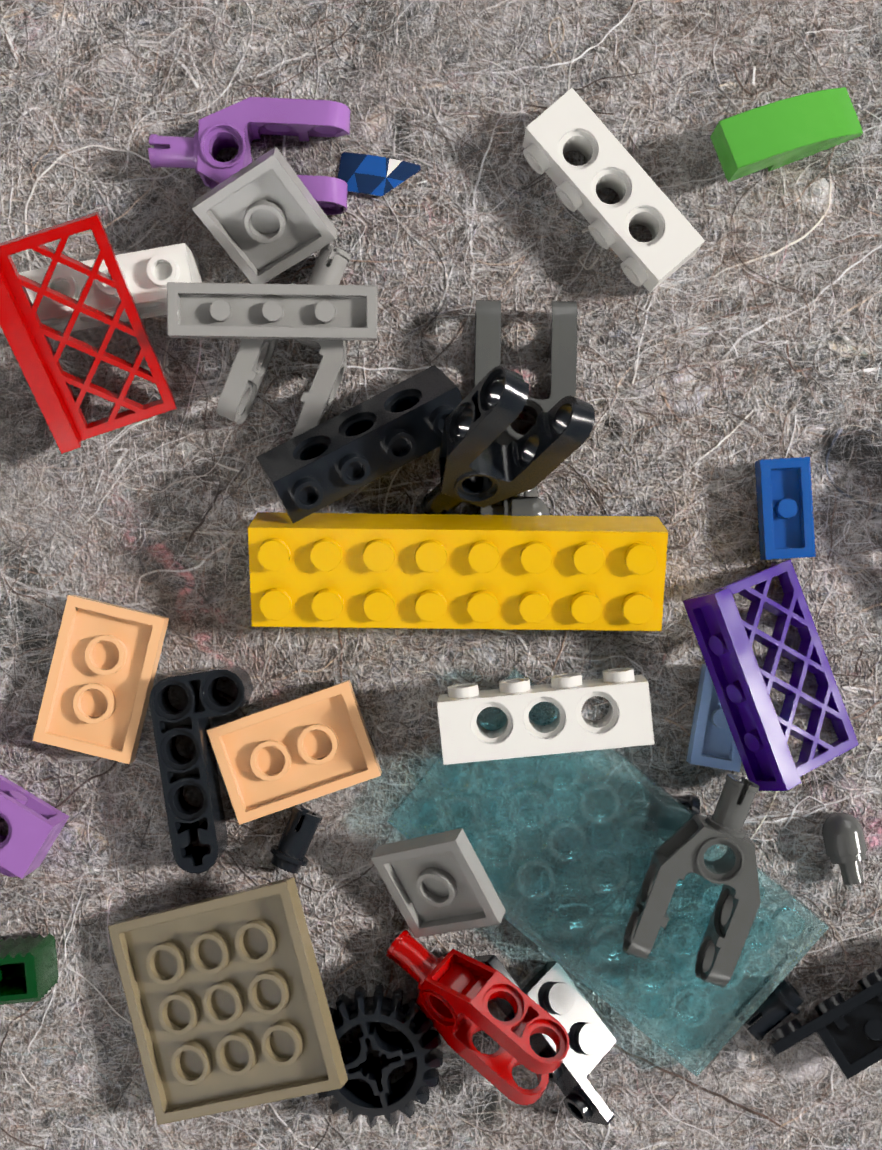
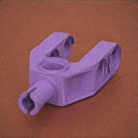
(246, 121)

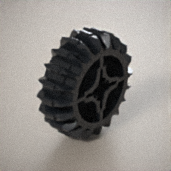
(411, 1041)

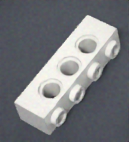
(575, 127)
(144, 273)
(624, 725)

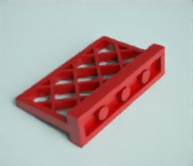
(36, 355)

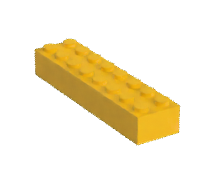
(457, 571)

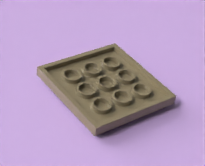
(227, 1003)

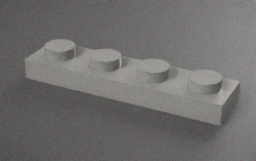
(272, 311)

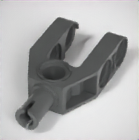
(561, 351)
(736, 870)

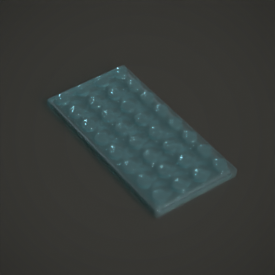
(568, 858)

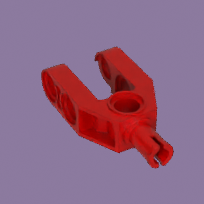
(456, 999)

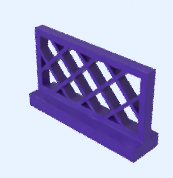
(746, 688)

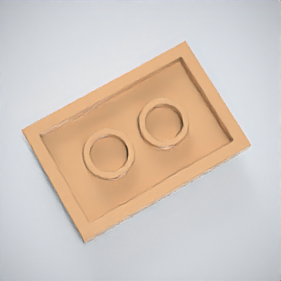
(100, 679)
(294, 752)

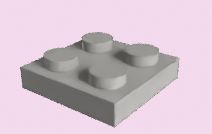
(265, 218)
(438, 883)

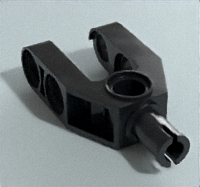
(485, 472)

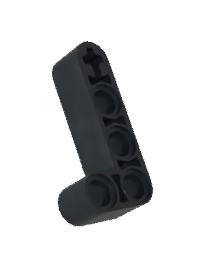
(198, 771)

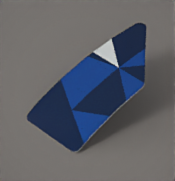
(374, 173)

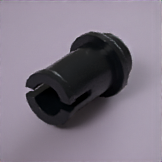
(295, 840)
(774, 1009)

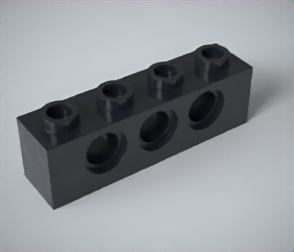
(360, 443)

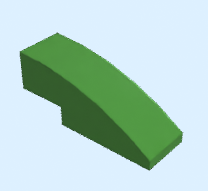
(784, 132)

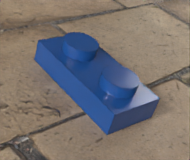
(785, 508)

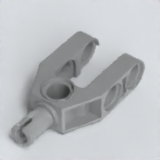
(255, 355)

